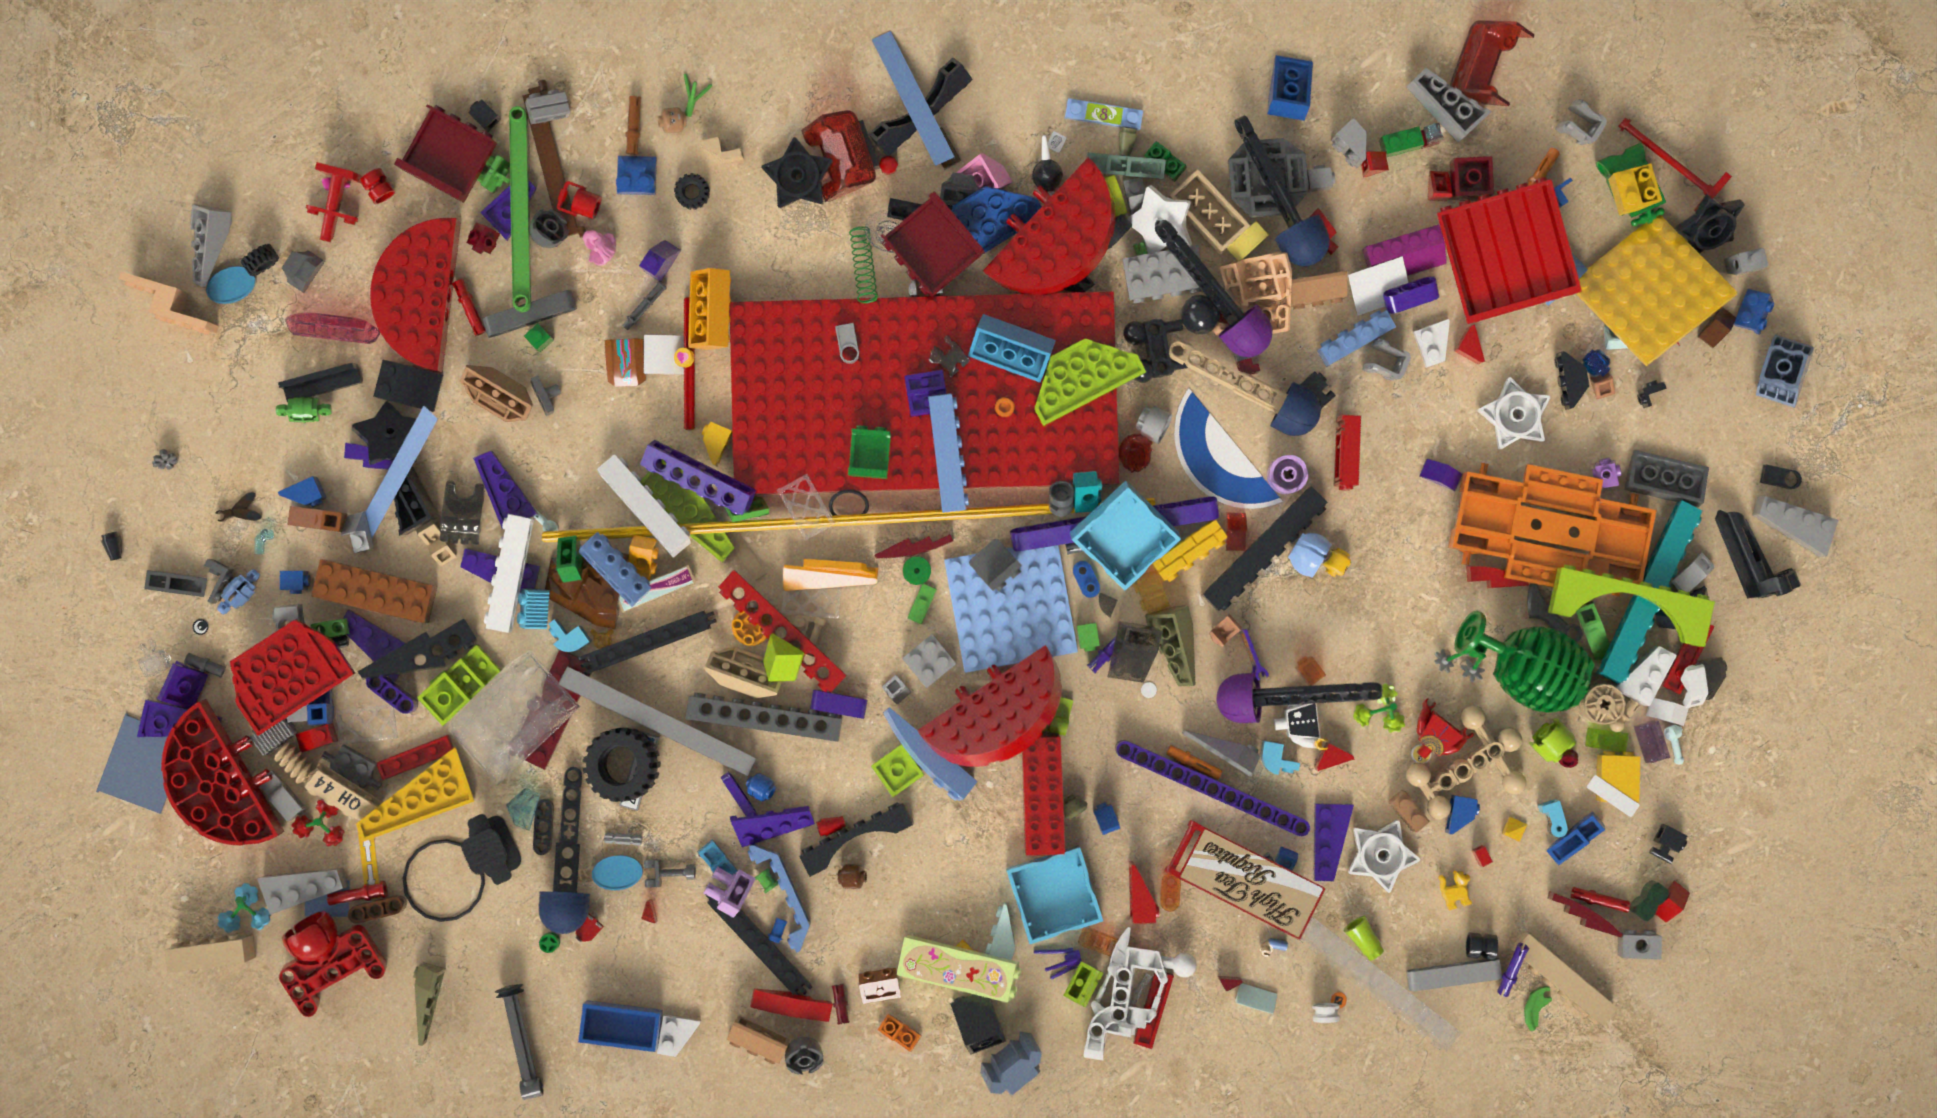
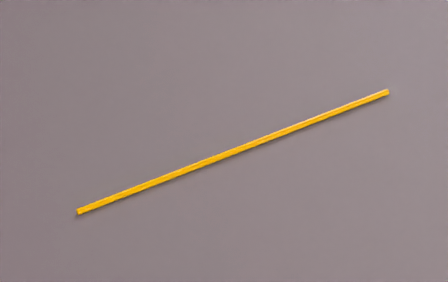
(840, 520)

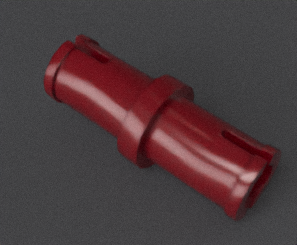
(840, 1004)

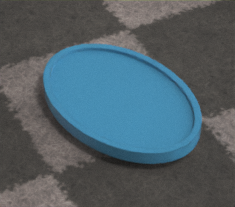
(230, 285)
(617, 872)

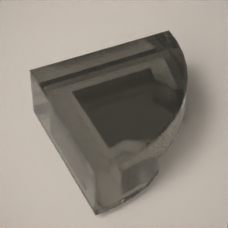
(1107, 604)

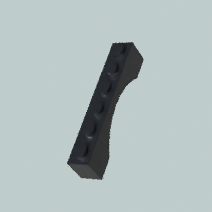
(949, 82)
(891, 821)

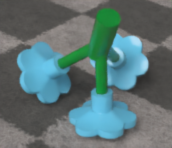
(244, 898)

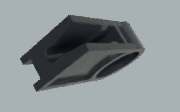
(1776, 476)

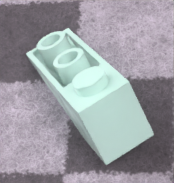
(1003, 941)

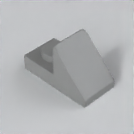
(1134, 193)
(358, 529)

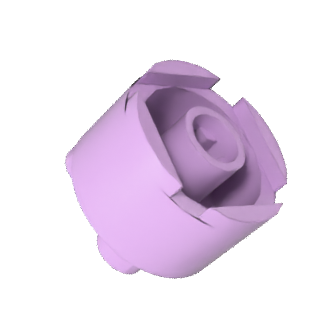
(1297, 470)

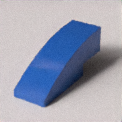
(1576, 838)

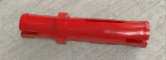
(469, 307)
(1592, 897)

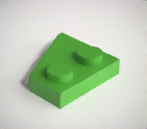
(757, 509)

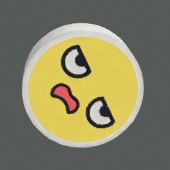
(1416, 757)

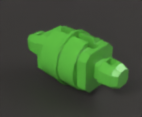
(303, 409)

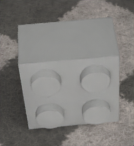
(929, 661)

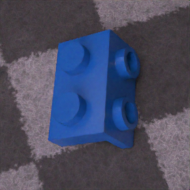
(1754, 311)

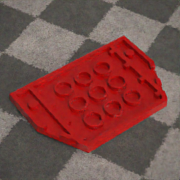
(286, 674)

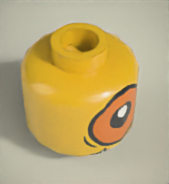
(1337, 562)

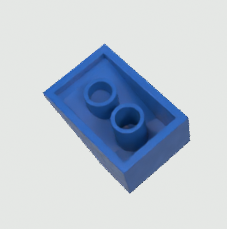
(1290, 88)

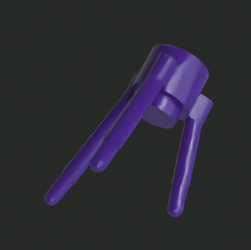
(1072, 960)

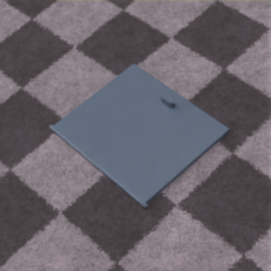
(135, 768)

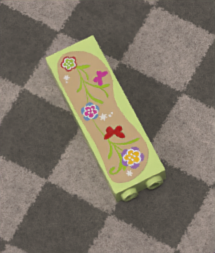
(958, 968)

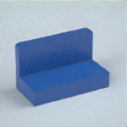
(1561, 198)

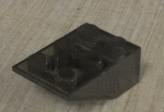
(1134, 651)

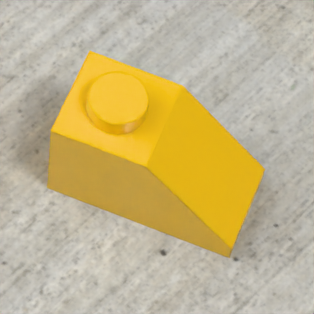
(716, 440)

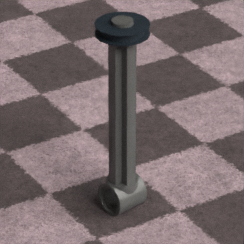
(531, 1085)

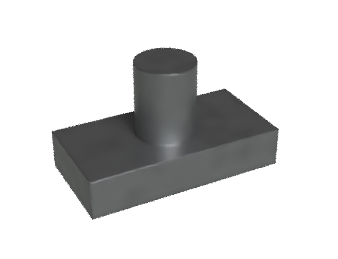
(545, 395)

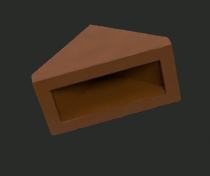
(1717, 327)

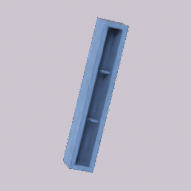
(947, 453)

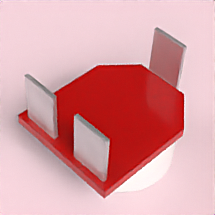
(589, 929)

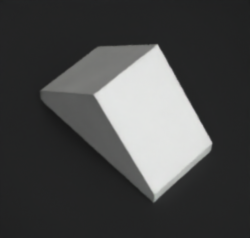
(1667, 711)

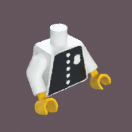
(1301, 725)

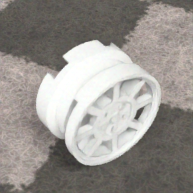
(1326, 1012)

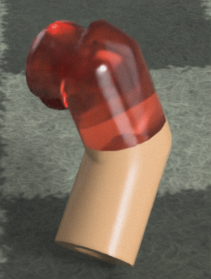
(1222, 324)

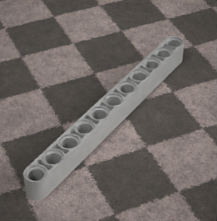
(657, 721)

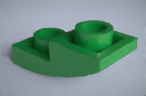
(1173, 165)

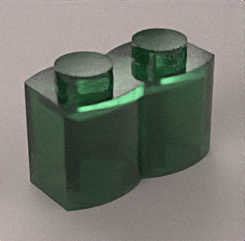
(1651, 897)

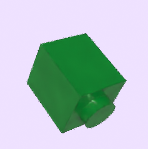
(538, 337)

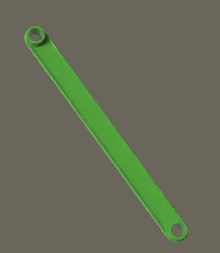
(520, 209)

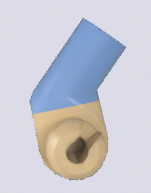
(1272, 944)

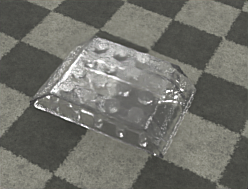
(512, 716)

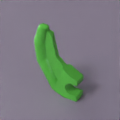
(1534, 1004)

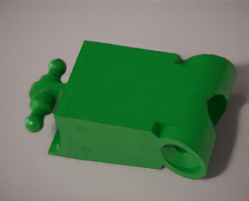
(1631, 158)

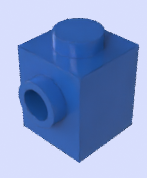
(294, 581)

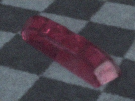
(332, 327)

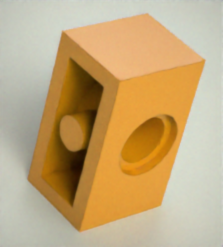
(643, 554)

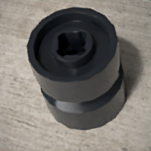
(1481, 946)

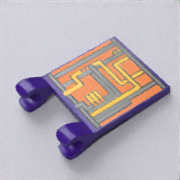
(1256, 667)

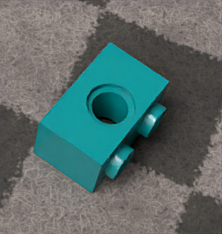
(1086, 491)

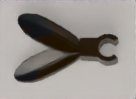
(239, 509)

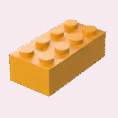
(709, 309)

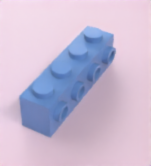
(1351, 341)
(615, 569)

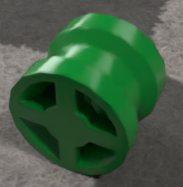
(546, 943)

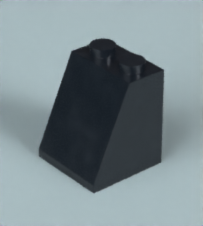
(977, 1023)

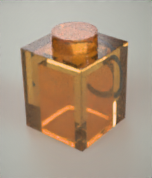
(1309, 670)

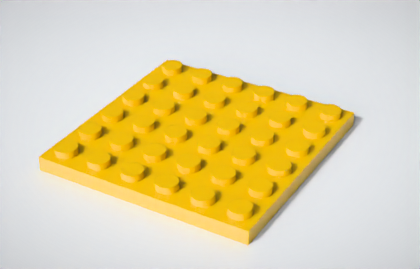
(1653, 289)

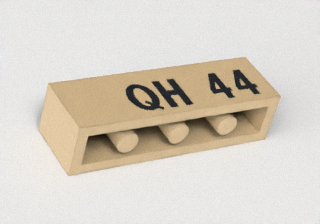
(341, 793)

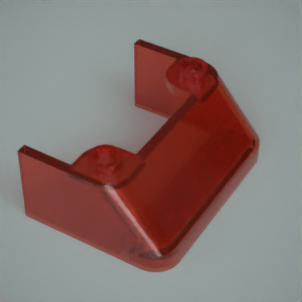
(1480, 58)

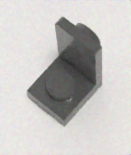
(226, 576)

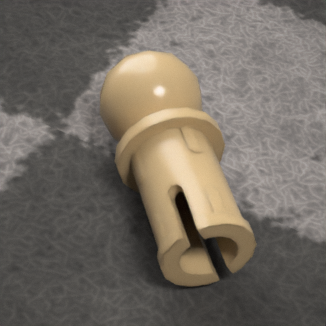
(1630, 708)

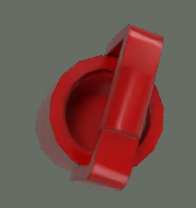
(583, 203)

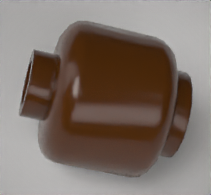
(852, 876)

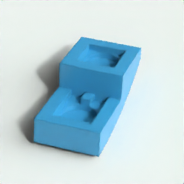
(716, 858)

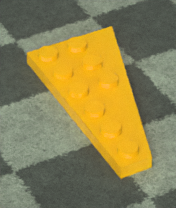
(427, 795)

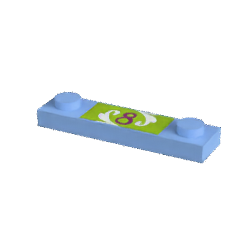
(1103, 114)

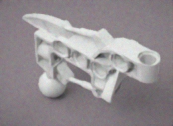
(1128, 959)

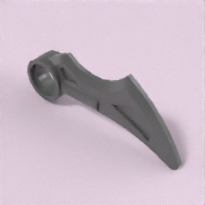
(1539, 608)

